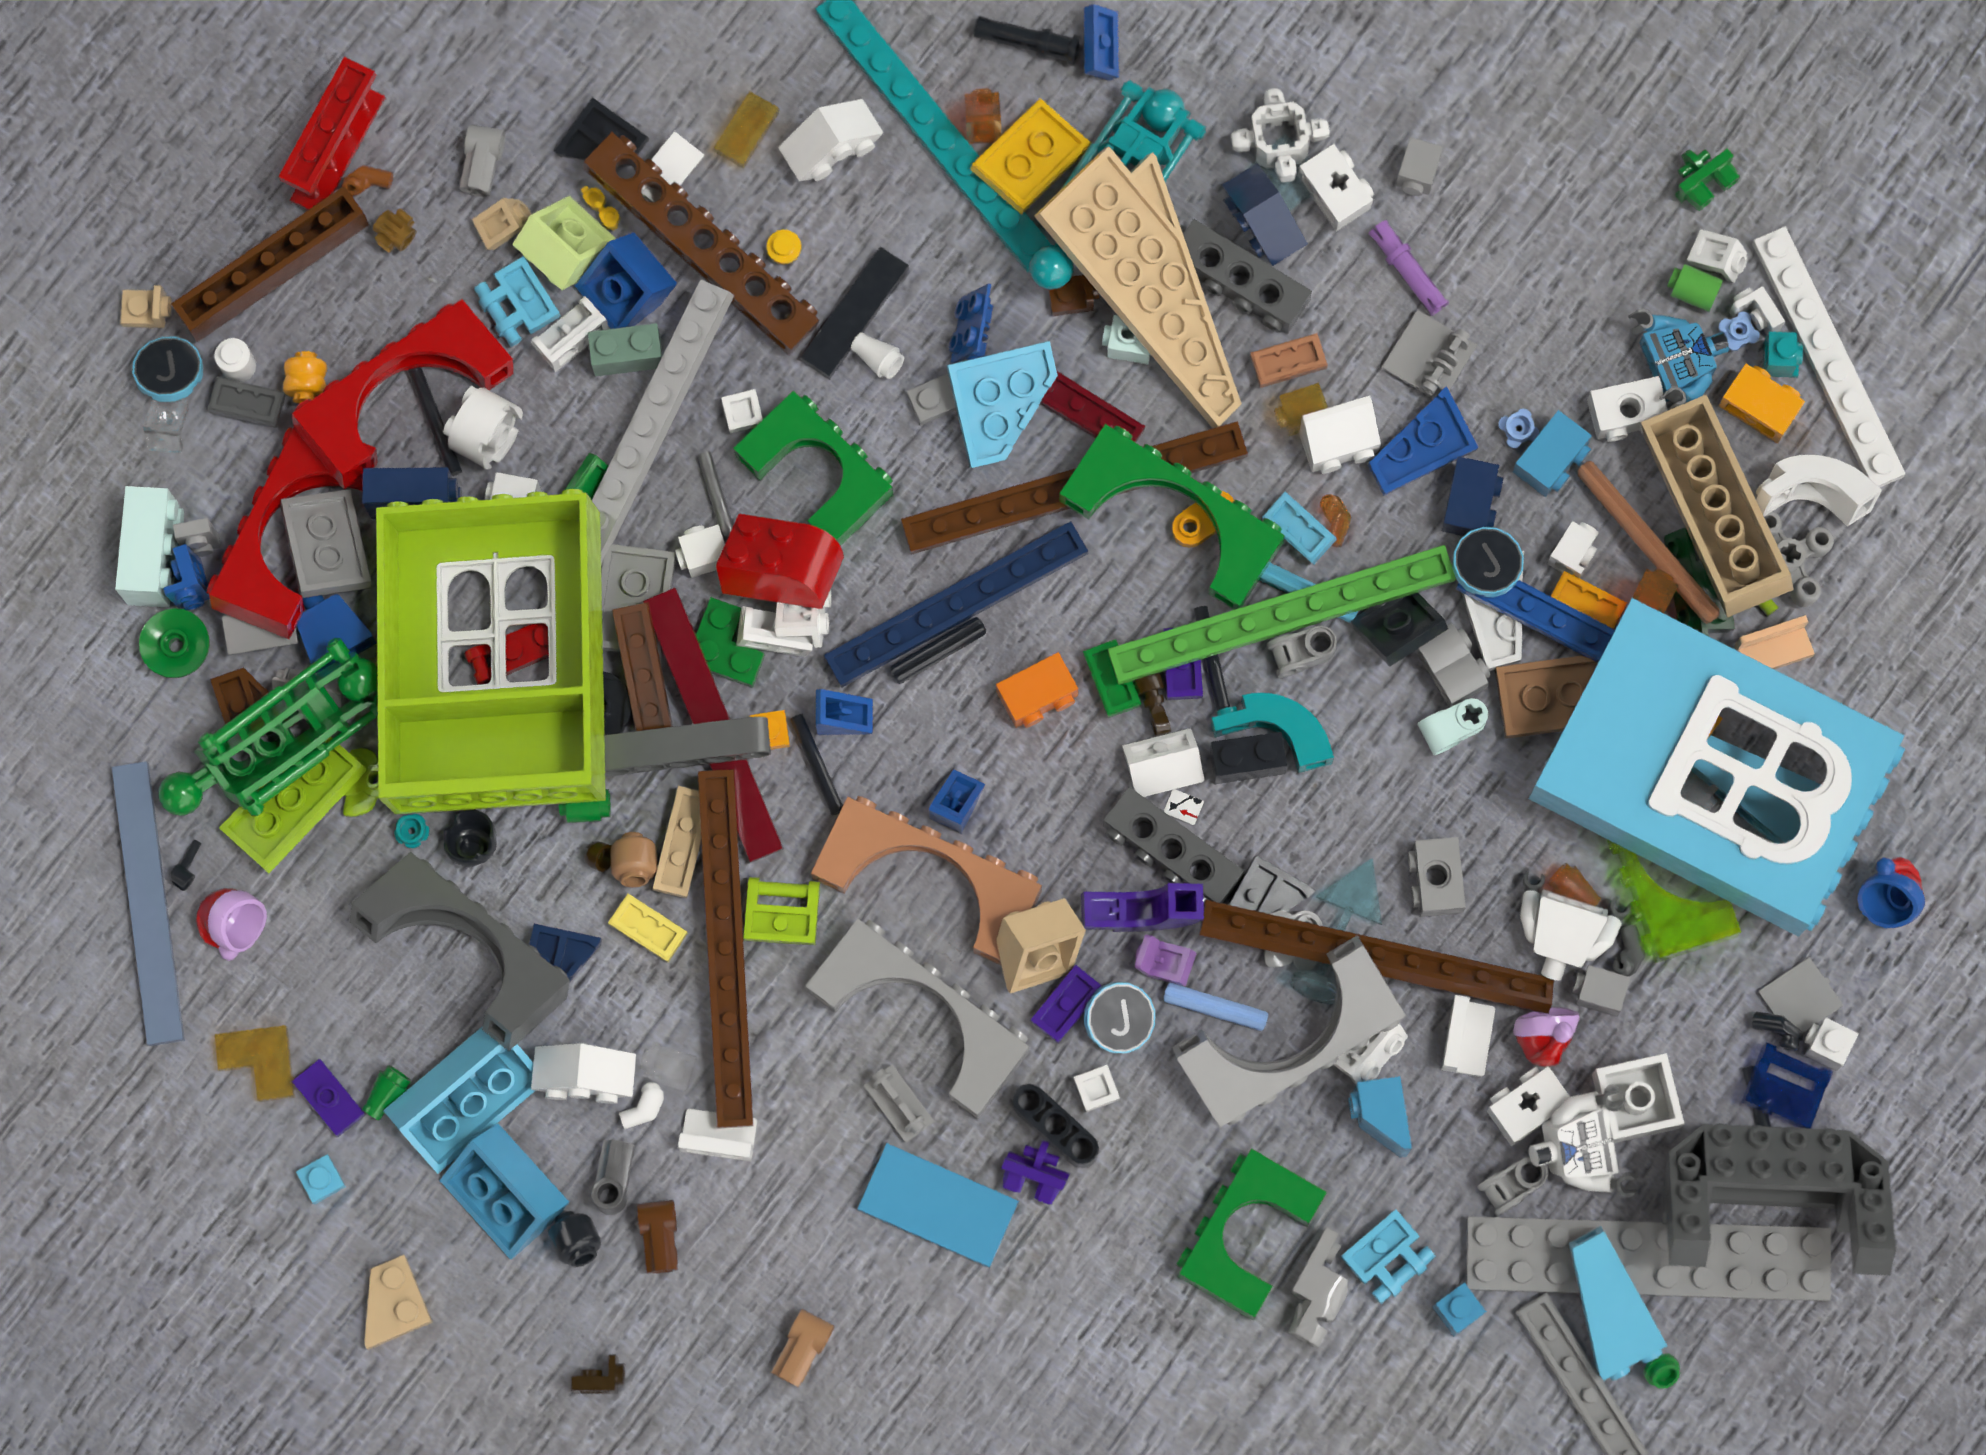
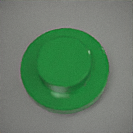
(1662, 1371)

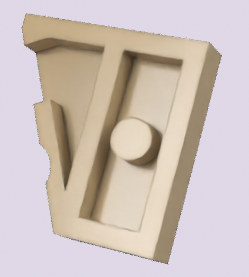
(393, 1303)

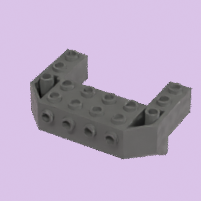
(1784, 1170)

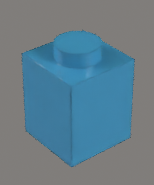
(1459, 1309)

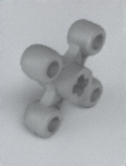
(1796, 555)

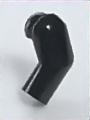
(1776, 1023)

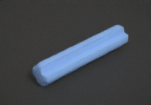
(1215, 1006)

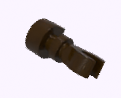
(1149, 687)

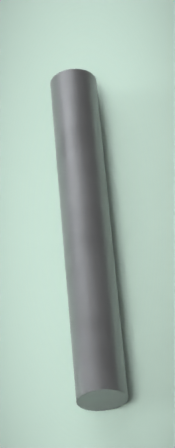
(716, 494)

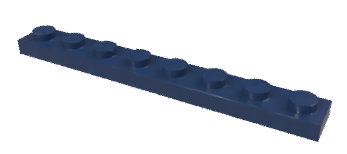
(956, 604)

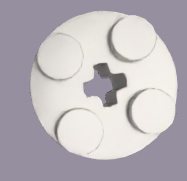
(483, 427)

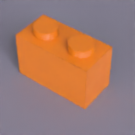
(1037, 691)

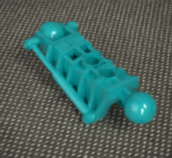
(1162, 112)

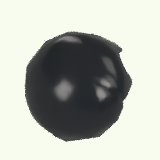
(470, 838)

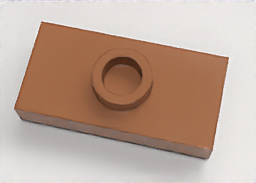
(1288, 360)

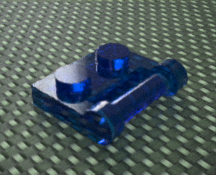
(1782, 1097)

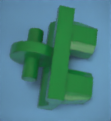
(1694, 187)

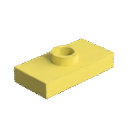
(648, 928)

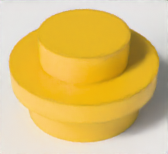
(784, 246)

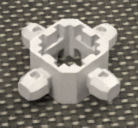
(1285, 157)

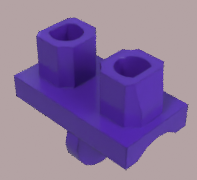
(1019, 1168)

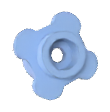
(1748, 333)
(1523, 419)

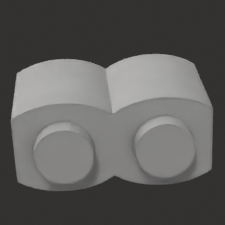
(1453, 666)

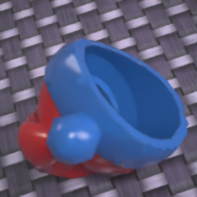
(1892, 894)

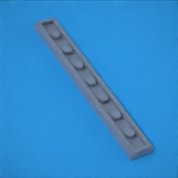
(148, 904)

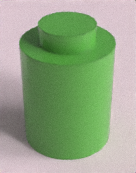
(1694, 287)

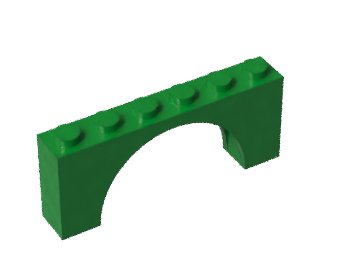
(1120, 464)

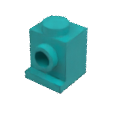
(1782, 354)

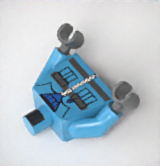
(1678, 354)

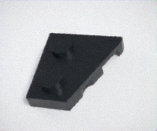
(592, 128)

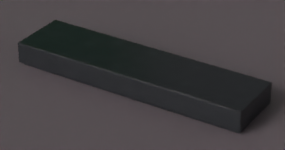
(855, 312)

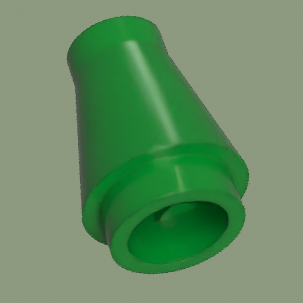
(387, 1088)

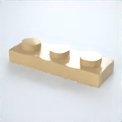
(680, 845)

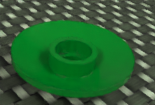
(162, 631)

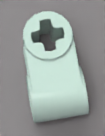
(1447, 727)

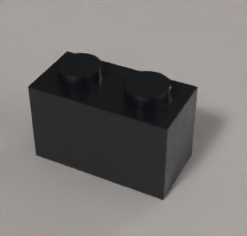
(1248, 757)

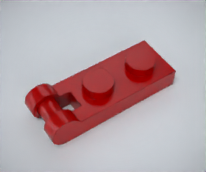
(523, 649)

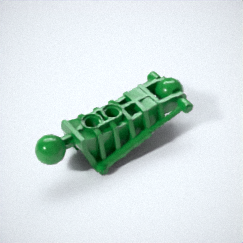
(276, 712)

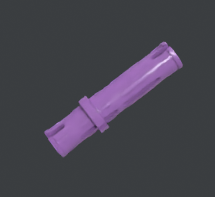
(1400, 256)

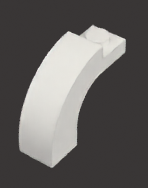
(1820, 480)

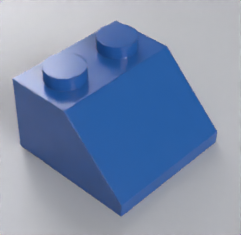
(626, 282)

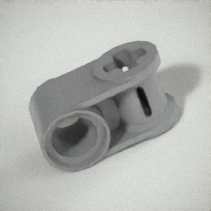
(1300, 650)
(1511, 1186)

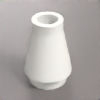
(878, 355)

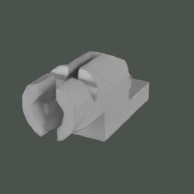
(1320, 1291)

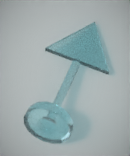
(1356, 895)

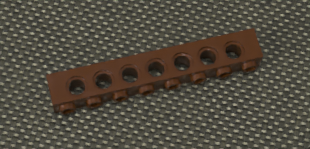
(620, 150)

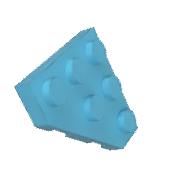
(999, 397)

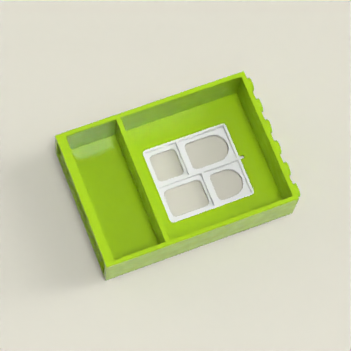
(501, 738)

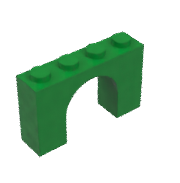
(797, 426)
(1256, 1182)

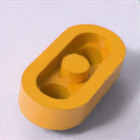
(1197, 516)

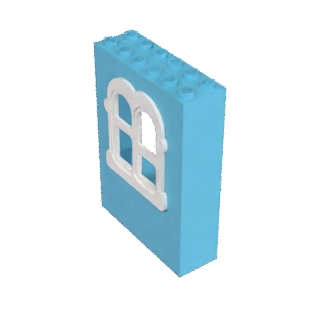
(1649, 724)

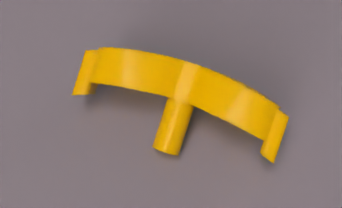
(596, 200)

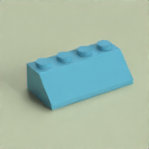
(462, 1098)

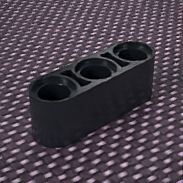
(1048, 1109)

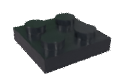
(1399, 626)

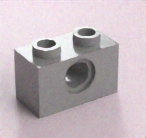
(1444, 856)

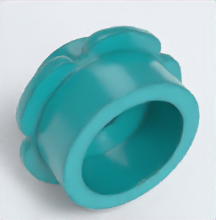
(411, 821)

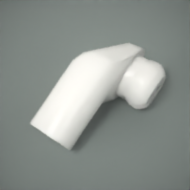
(647, 1108)

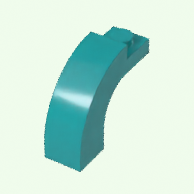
(1278, 713)

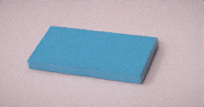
(938, 1205)

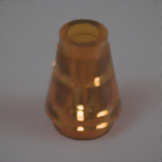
(1571, 883)

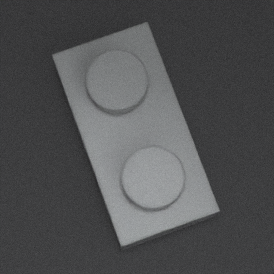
(932, 399)
(198, 535)

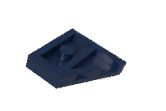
(564, 947)

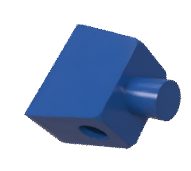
(331, 620)

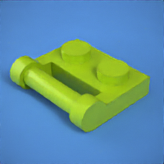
(778, 922)

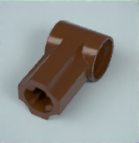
(657, 1226)

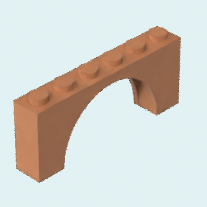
(867, 835)

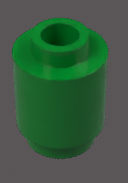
(586, 811)

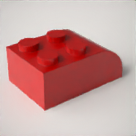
(779, 561)

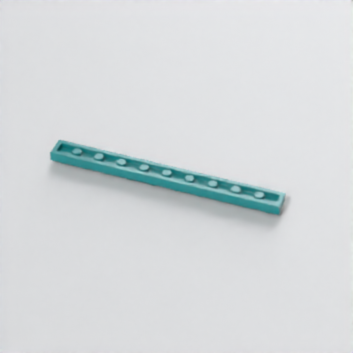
(929, 125)

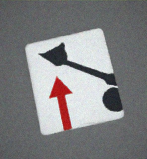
(1183, 806)

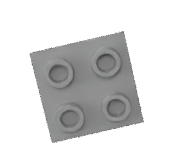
(1429, 355)

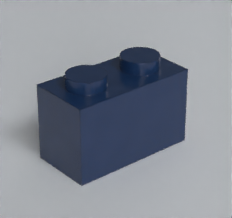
(1471, 496)

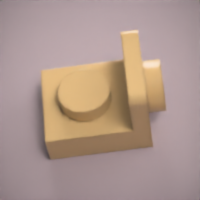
(501, 222)
(145, 308)

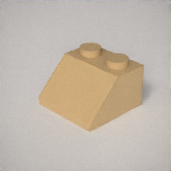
(1039, 944)

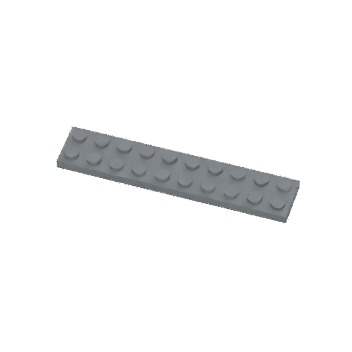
(1739, 1264)

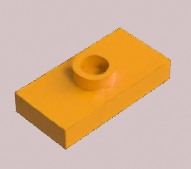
(1588, 599)

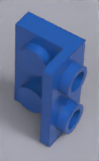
(193, 589)

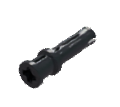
(1042, 42)

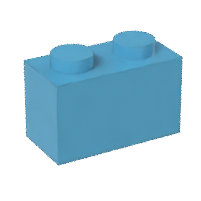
(1552, 454)

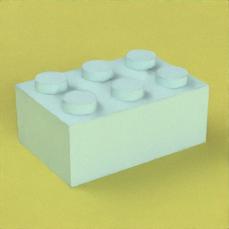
(147, 546)

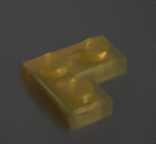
(265, 1051)

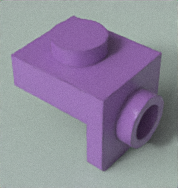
(1164, 960)

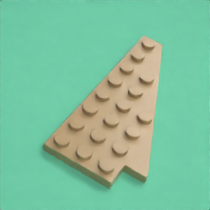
(1133, 252)

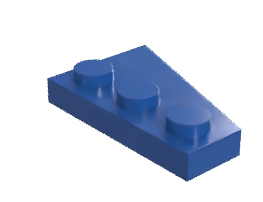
(1424, 445)

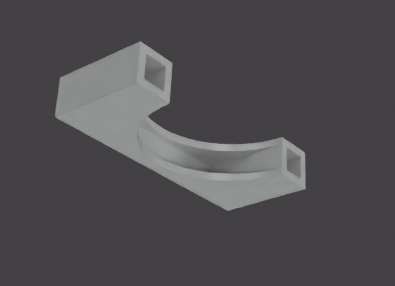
(868, 960)
(1237, 1085)

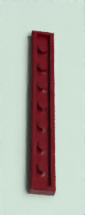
(706, 705)

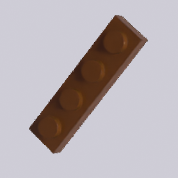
(642, 667)

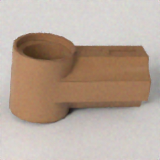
(806, 1340)

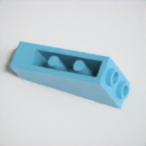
(1762, 810)
(1613, 1310)

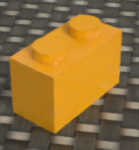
(1762, 402)

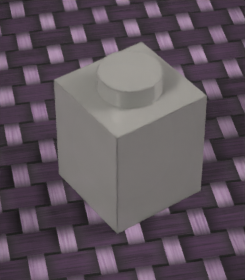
(1419, 167)
(1601, 990)

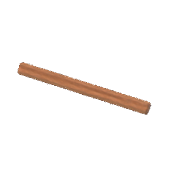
(1648, 541)

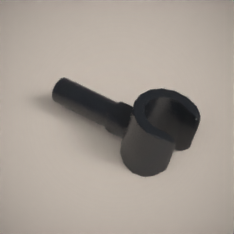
(180, 874)

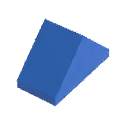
(843, 714)
(956, 801)

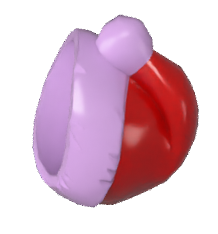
(230, 921)
(1546, 1035)

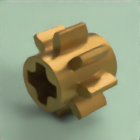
(394, 230)

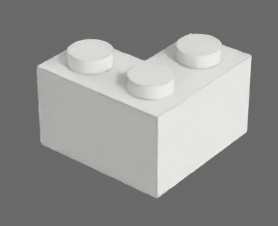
(828, 137)
(583, 1072)

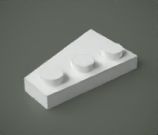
(1496, 634)

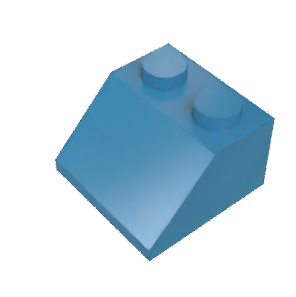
(1382, 1113)

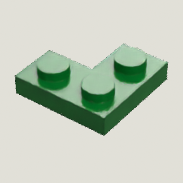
(722, 655)

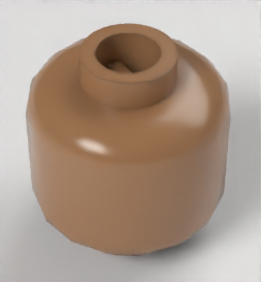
(633, 859)

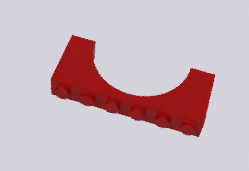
(448, 341)
(245, 583)

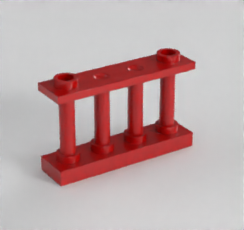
(332, 134)

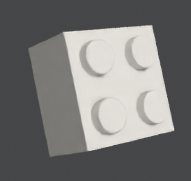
(1648, 1097)

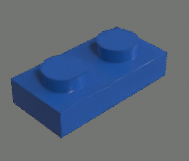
(1101, 42)

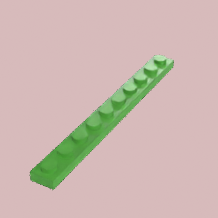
(1281, 614)

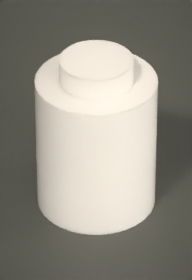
(235, 360)

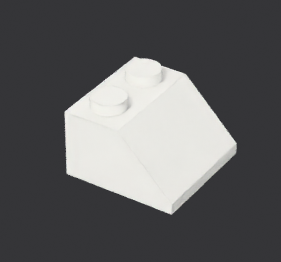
(1340, 435)

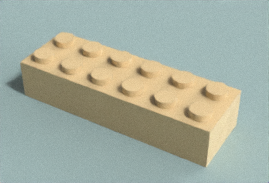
(1717, 506)

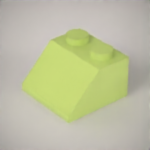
(562, 241)

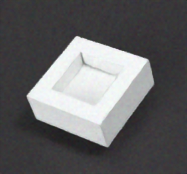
(742, 411)
(1096, 1088)

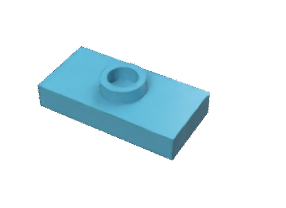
(1300, 528)

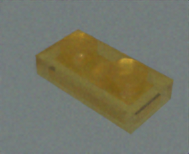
(746, 129)

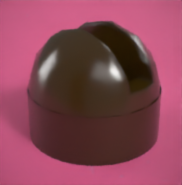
(592, 855)

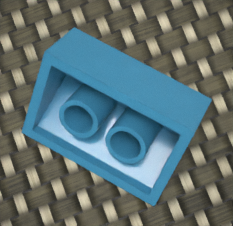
(504, 1190)

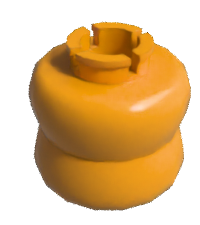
(304, 376)

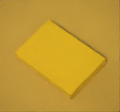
(1030, 156)

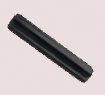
(938, 650)

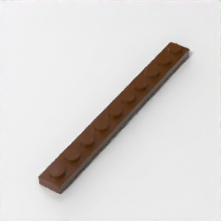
(1042, 495)
(725, 949)
(1391, 958)

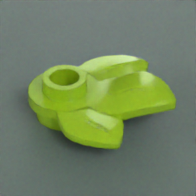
(363, 794)

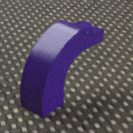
(1151, 910)

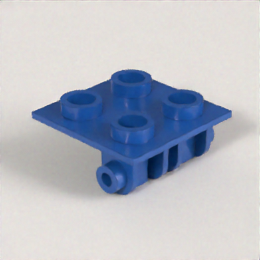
(973, 318)

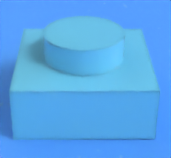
(321, 1179)

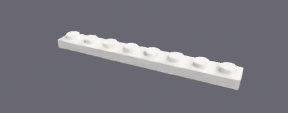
(1828, 357)

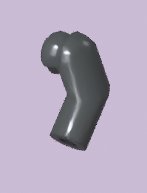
(1632, 954)

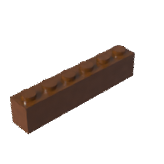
(270, 264)

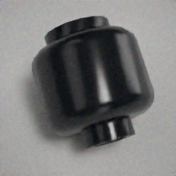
(574, 1239)

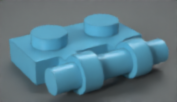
(526, 295)
(1382, 1246)

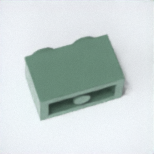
(625, 349)

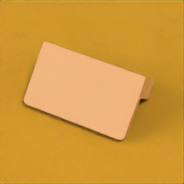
(1778, 644)

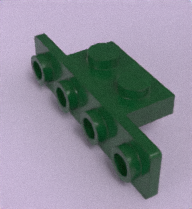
(1682, 548)

